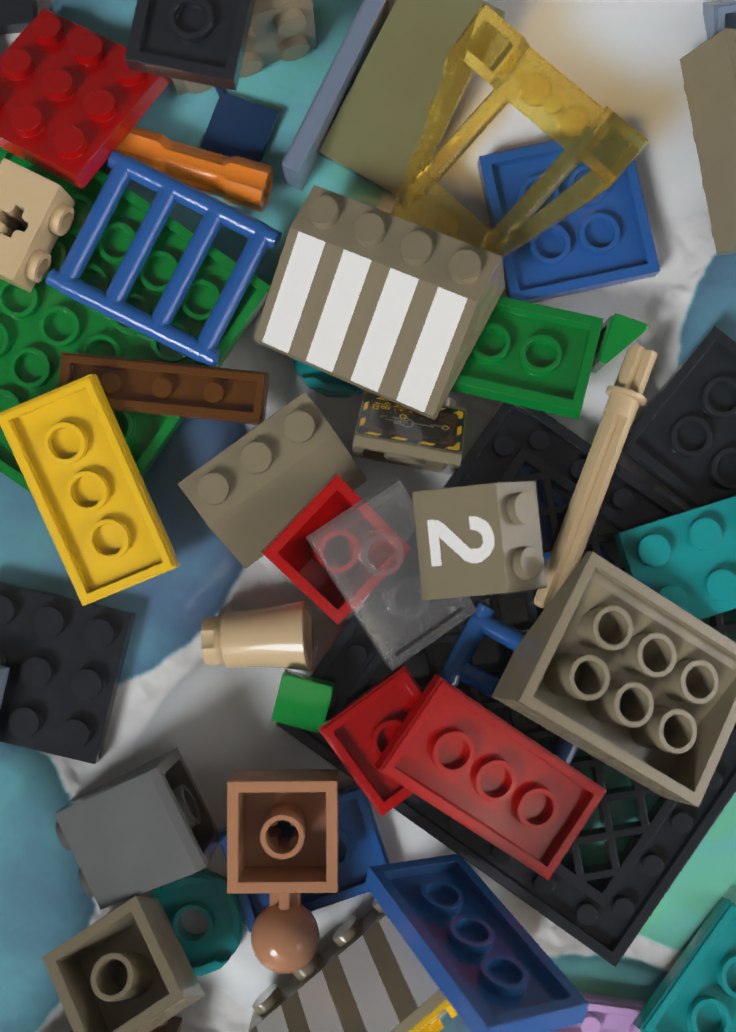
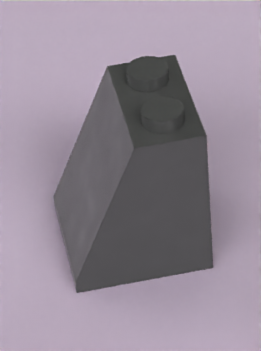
(138, 831)

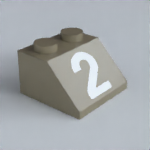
(479, 540)

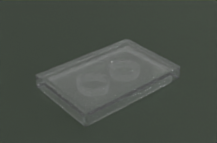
(376, 568)

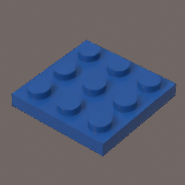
(588, 250)

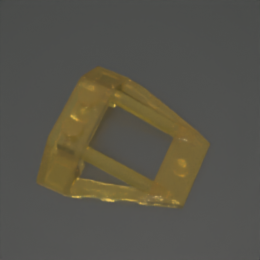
(545, 97)

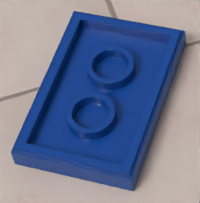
(358, 849)

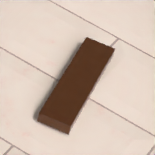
(173, 388)

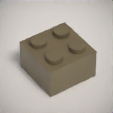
(124, 971)

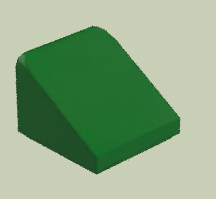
(614, 337)
(302, 701)

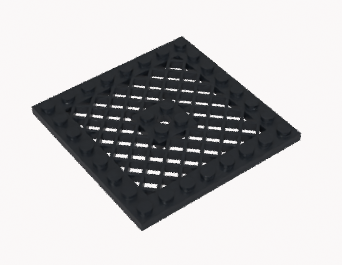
(662, 840)

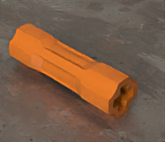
(231, 178)

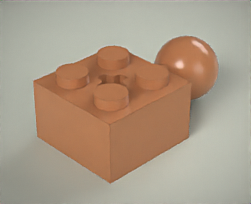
(265, 862)

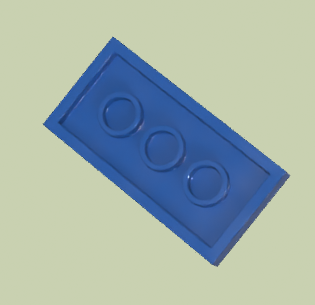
(475, 947)

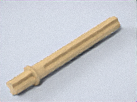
(598, 469)

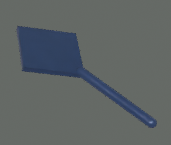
(239, 127)

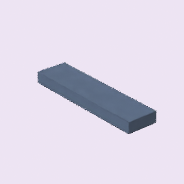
(332, 92)

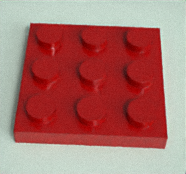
(69, 97)

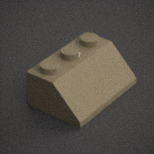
(269, 477)

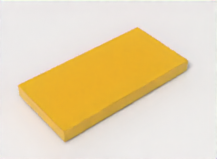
(88, 489)

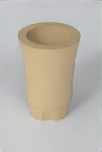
(260, 637)

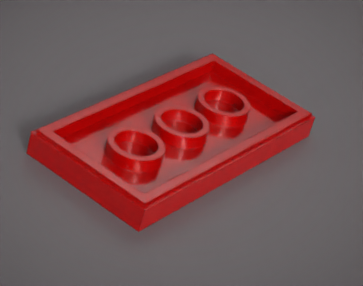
(490, 777)

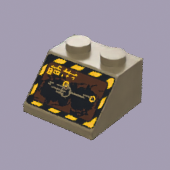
(407, 438)

